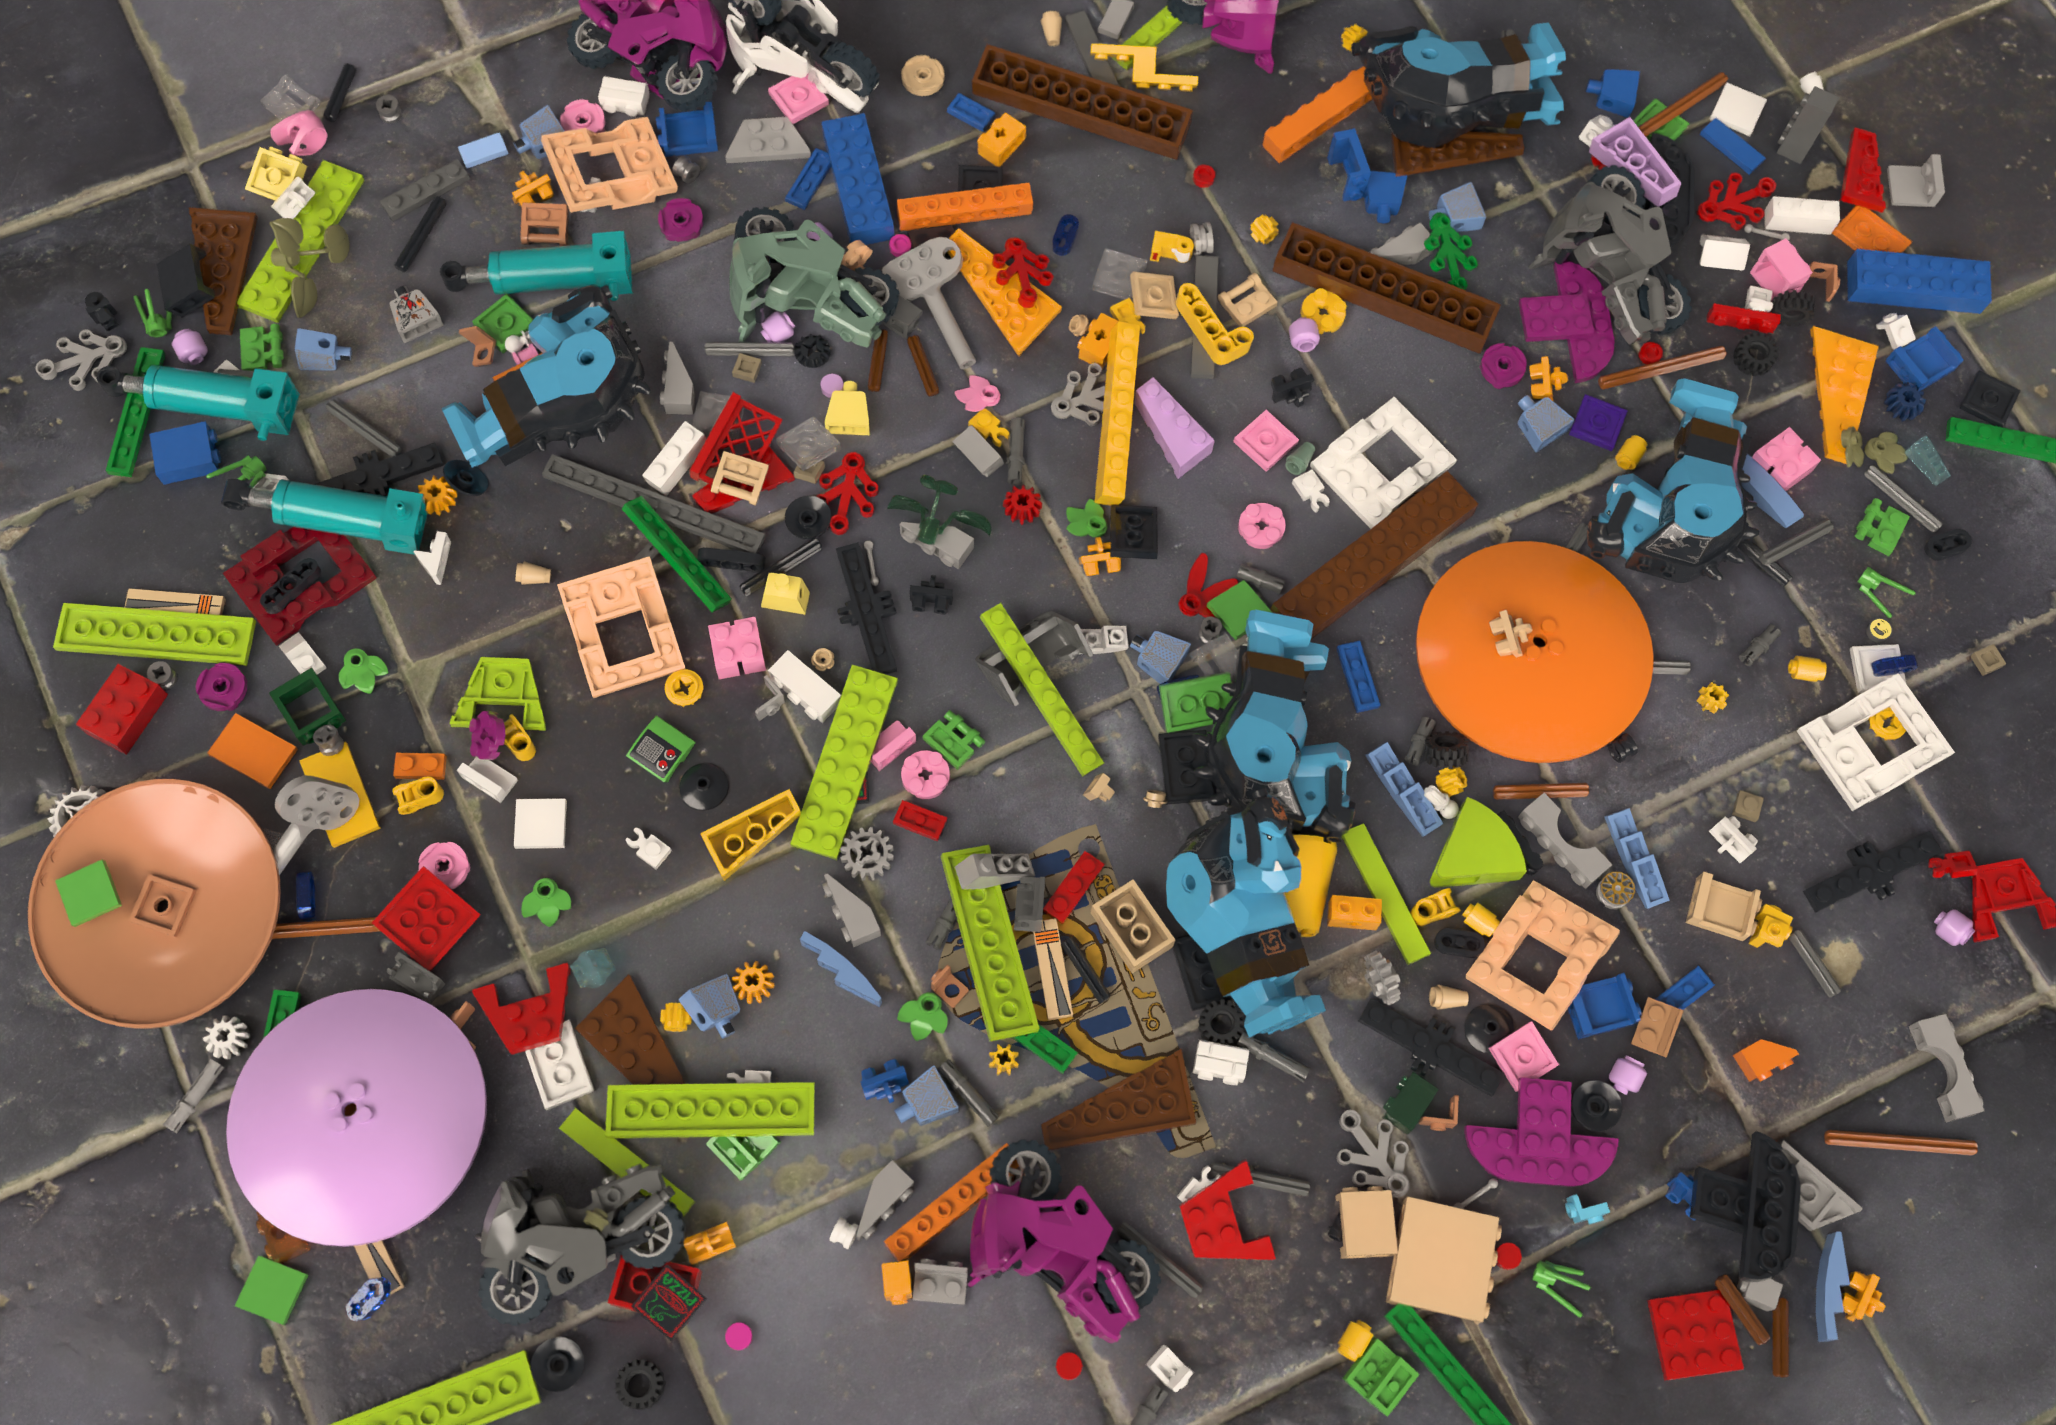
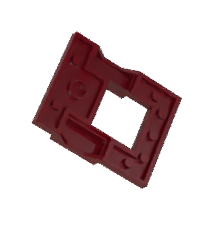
(261, 571)

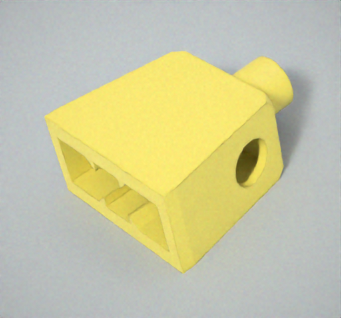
(848, 411)
(785, 593)

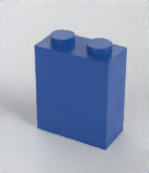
(185, 452)

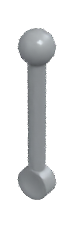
(1749, 228)
(868, 546)
(1493, 1183)

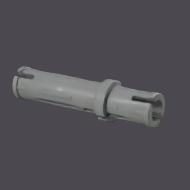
(191, 1099)

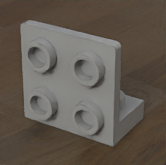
(1917, 184)
(940, 1283)

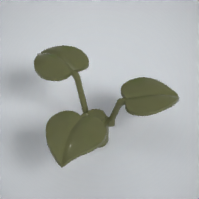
(288, 237)

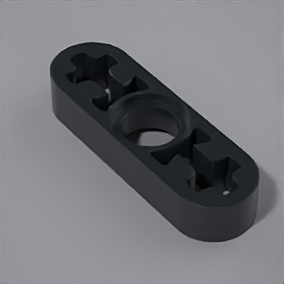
(731, 559)
(273, 592)

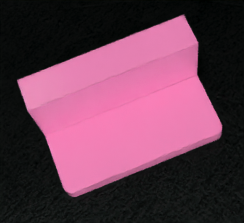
(891, 744)

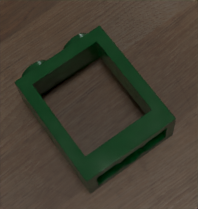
(294, 689)

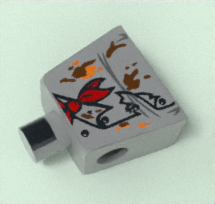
(413, 314)

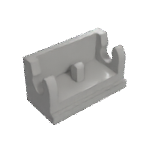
(978, 451)

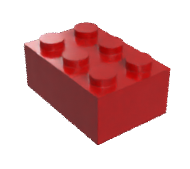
(122, 709)
(632, 1281)

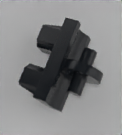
(101, 310)
(1294, 390)
(931, 592)

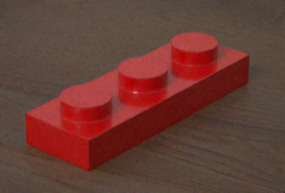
(1743, 318)
(1073, 887)

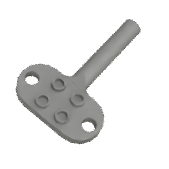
(922, 274)
(314, 806)

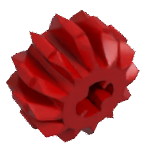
(1023, 512)

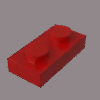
(920, 820)

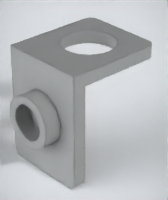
(773, 704)

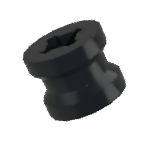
(1622, 748)

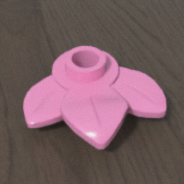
(978, 394)

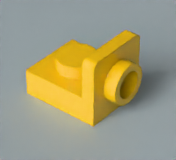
(1769, 931)

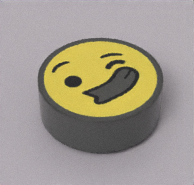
(1879, 630)

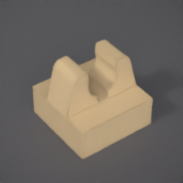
(1099, 788)

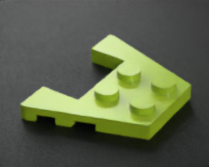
(501, 683)

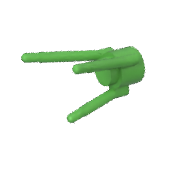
(155, 323)
(252, 468)
(1872, 579)
(1547, 1273)

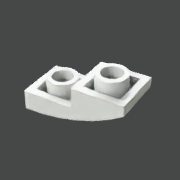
(1106, 639)

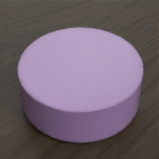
(831, 383)

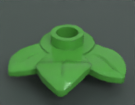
(1083, 520)
(361, 674)
(546, 906)
(922, 1019)

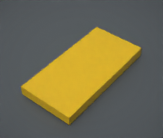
(342, 769)

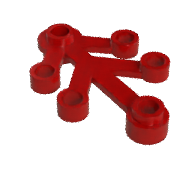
(1734, 202)
(1018, 249)
(848, 489)

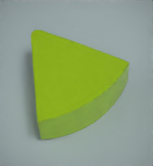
(1478, 850)

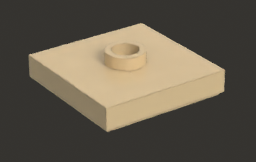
(1154, 295)

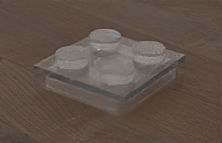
(1115, 273)
(708, 411)
(808, 443)

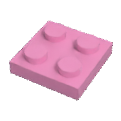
(798, 98)
(1266, 440)
(1523, 1055)

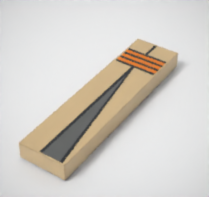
(175, 602)
(1052, 971)
(379, 1263)

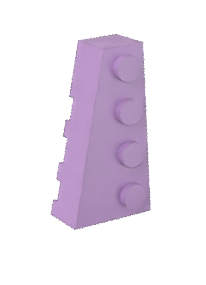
(1629, 148)
(1173, 427)

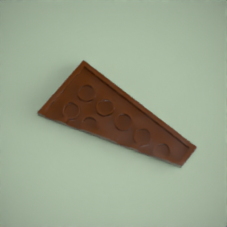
(1464, 150)
(228, 244)
(629, 1038)
(1135, 1106)

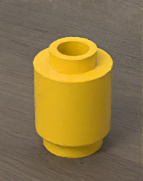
(1631, 452)
(1807, 668)
(1480, 919)
(1355, 1340)

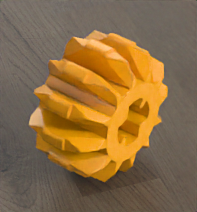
(445, 493)
(753, 973)

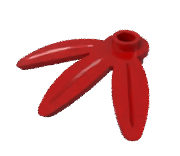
(1196, 598)

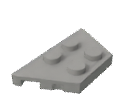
(766, 141)
(1819, 1198)

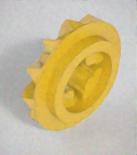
(687, 678)
(1891, 732)

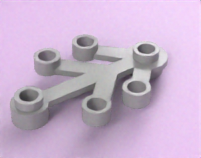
(85, 357)
(1087, 397)
(1376, 1156)

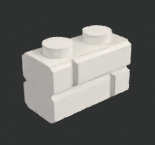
(623, 96)
(1220, 1062)

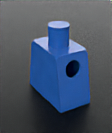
(1615, 91)
(1384, 194)

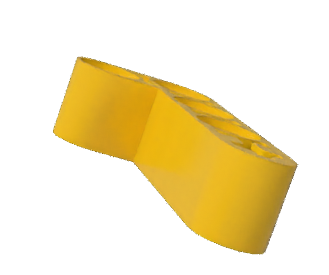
(1191, 302)

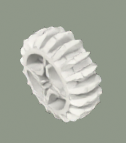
(69, 804)

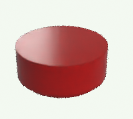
(1204, 176)
(1650, 353)
(1508, 1256)
(1068, 1366)

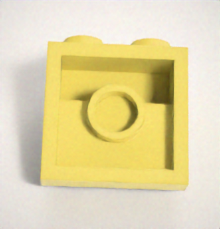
(274, 173)

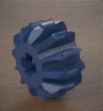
(1905, 401)

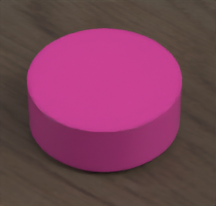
(899, 245)
(738, 1336)

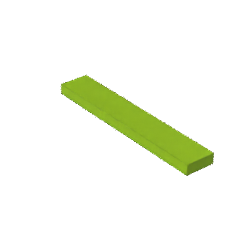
(1383, 887)
(613, 1153)

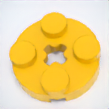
(1324, 300)

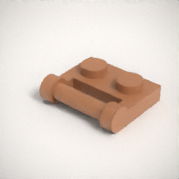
(544, 216)

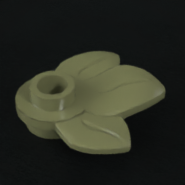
(1852, 442)
(1886, 451)

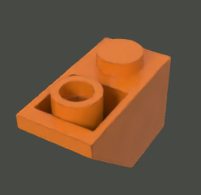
(1762, 1057)

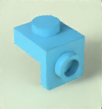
(1592, 1214)

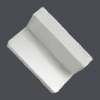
(1724, 252)
(488, 778)

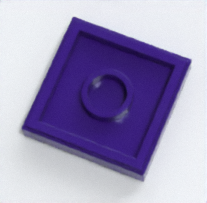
(1598, 422)

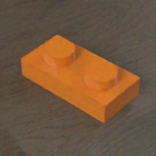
(420, 765)

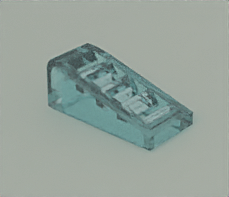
(1928, 460)

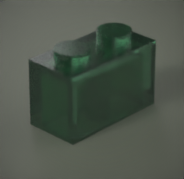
(1409, 1102)

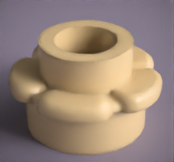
(1079, 325)
(827, 655)
(1155, 798)

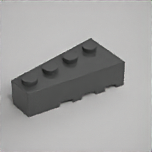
(1806, 124)

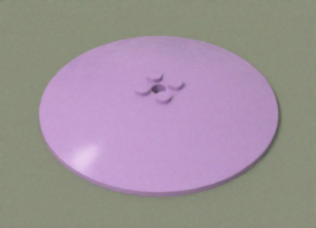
(391, 1160)

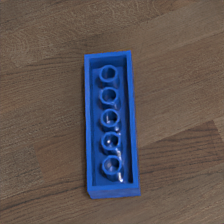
(858, 179)
(1919, 281)

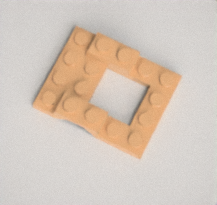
(637, 154)
(609, 596)
(1556, 924)

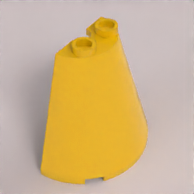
(1309, 899)

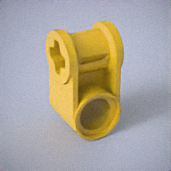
(516, 736)
(412, 795)
(1438, 907)

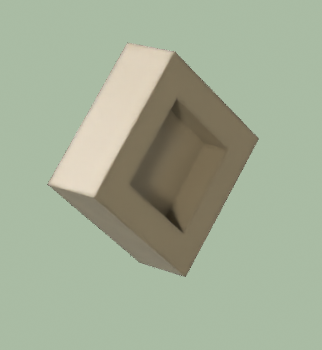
(747, 368)
(811, 474)
(1988, 659)
(1747, 806)

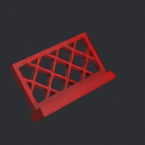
(721, 431)

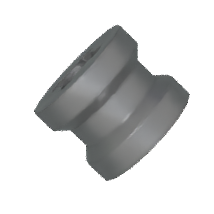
(388, 115)
(686, 169)
(165, 680)
(328, 740)

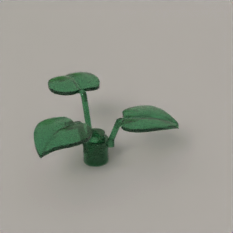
(930, 527)

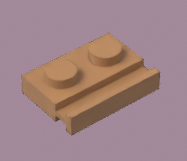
(1657, 1027)

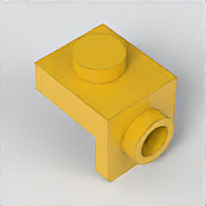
(1776, 913)

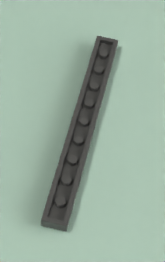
(670, 510)

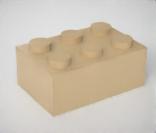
(1132, 926)

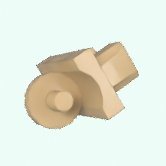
(1505, 625)

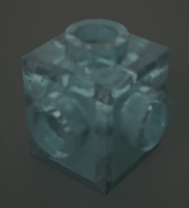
(592, 968)

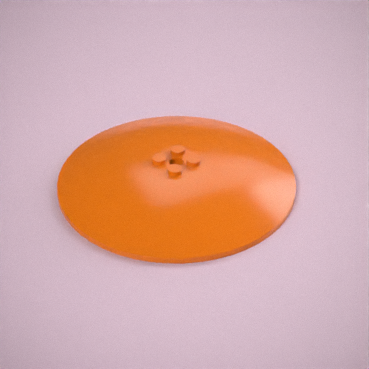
(1555, 697)

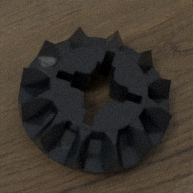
(815, 359)

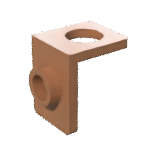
(1830, 275)
(482, 342)
(941, 980)
(461, 1015)
(1441, 1124)

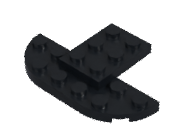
(1680, 210)
(1759, 1208)

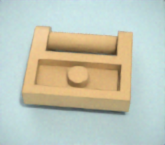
(1251, 306)
(742, 471)

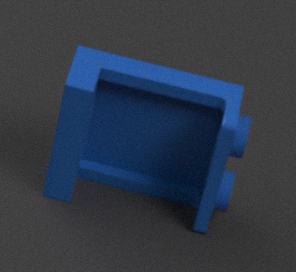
(687, 131)
(1347, 150)
(1925, 360)
(1604, 1007)

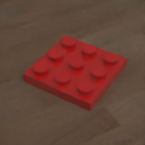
(426, 919)
(1695, 1335)

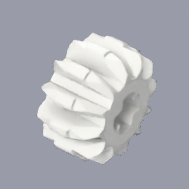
(217, 1037)

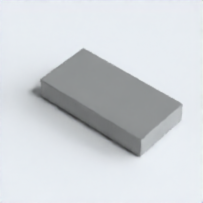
(1116, 18)

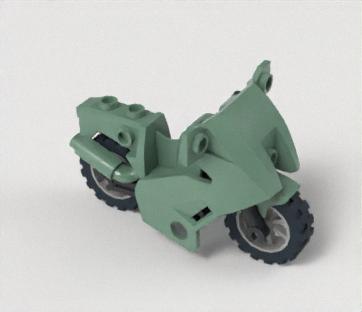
(805, 279)

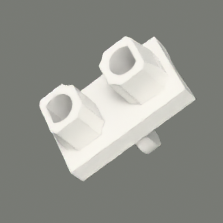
(293, 199)
(1732, 839)

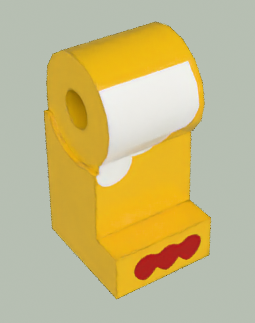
(1171, 246)

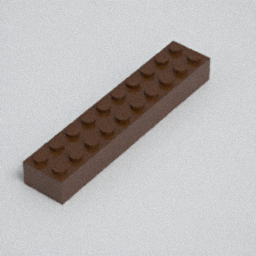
(1082, 101)
(1386, 287)
(1378, 554)

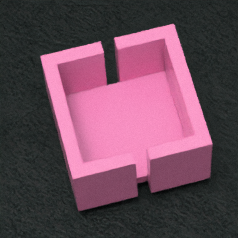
(1781, 269)
(1788, 457)
(735, 645)

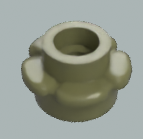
(596, 1219)

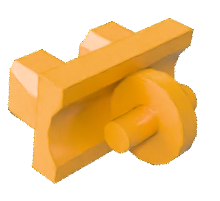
(540, 186)
(1543, 370)
(1090, 561)
(709, 1243)
(1865, 1299)

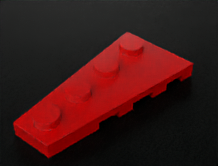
(1862, 172)
(776, 474)

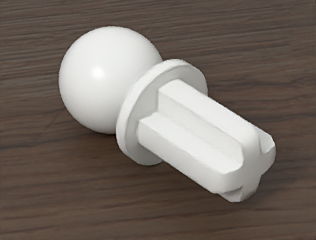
(515, 343)
(1441, 802)

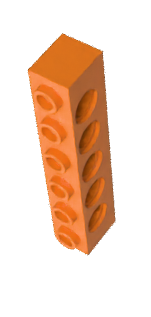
(964, 206)
(943, 1211)

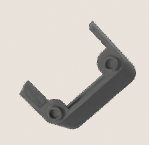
(1048, 637)

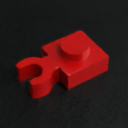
(1957, 864)

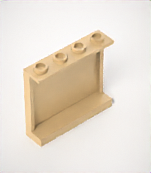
(1444, 1259)

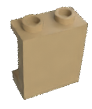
(1723, 908)
(1367, 1223)

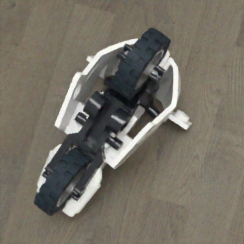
(798, 41)

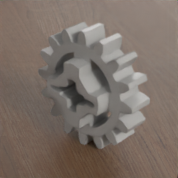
(858, 848)
(1382, 978)

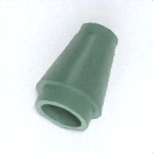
(1298, 461)

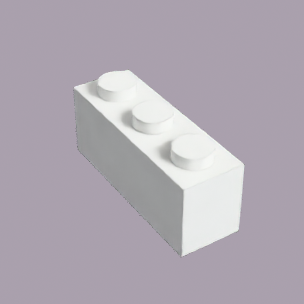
(1802, 215)
(675, 459)
(804, 687)

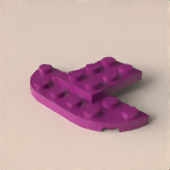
(1574, 315)
(1542, 1145)

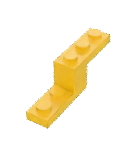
(1143, 67)

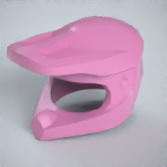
(300, 129)

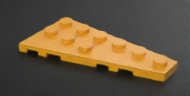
(1016, 322)
(1842, 384)

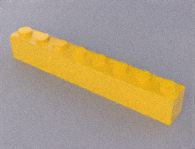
(1117, 414)

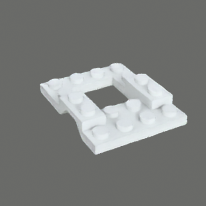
(1361, 482)
(1849, 759)

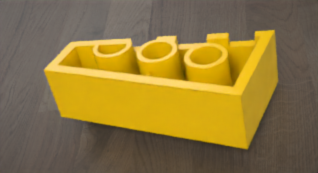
(747, 833)

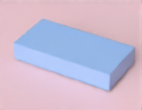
(483, 150)

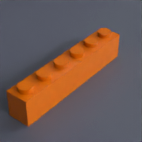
(1317, 116)

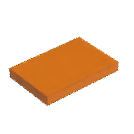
(1868, 231)
(252, 751)

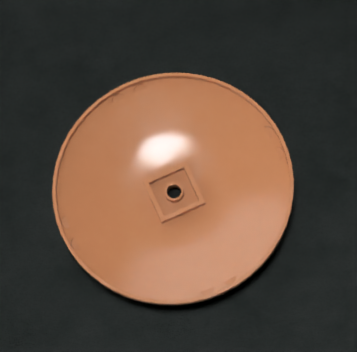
(159, 844)

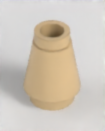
(1051, 25)
(532, 574)
(1446, 997)

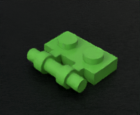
(253, 347)
(1888, 530)
(948, 744)

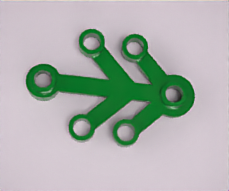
(1441, 227)

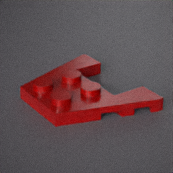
(2004, 888)
(529, 1021)
(1213, 1224)

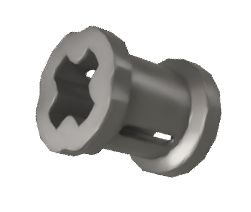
(1213, 625)

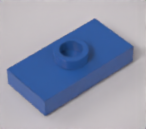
(971, 112)

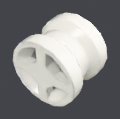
(844, 1233)

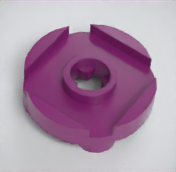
(680, 231)
(1503, 377)
(228, 698)
(487, 735)

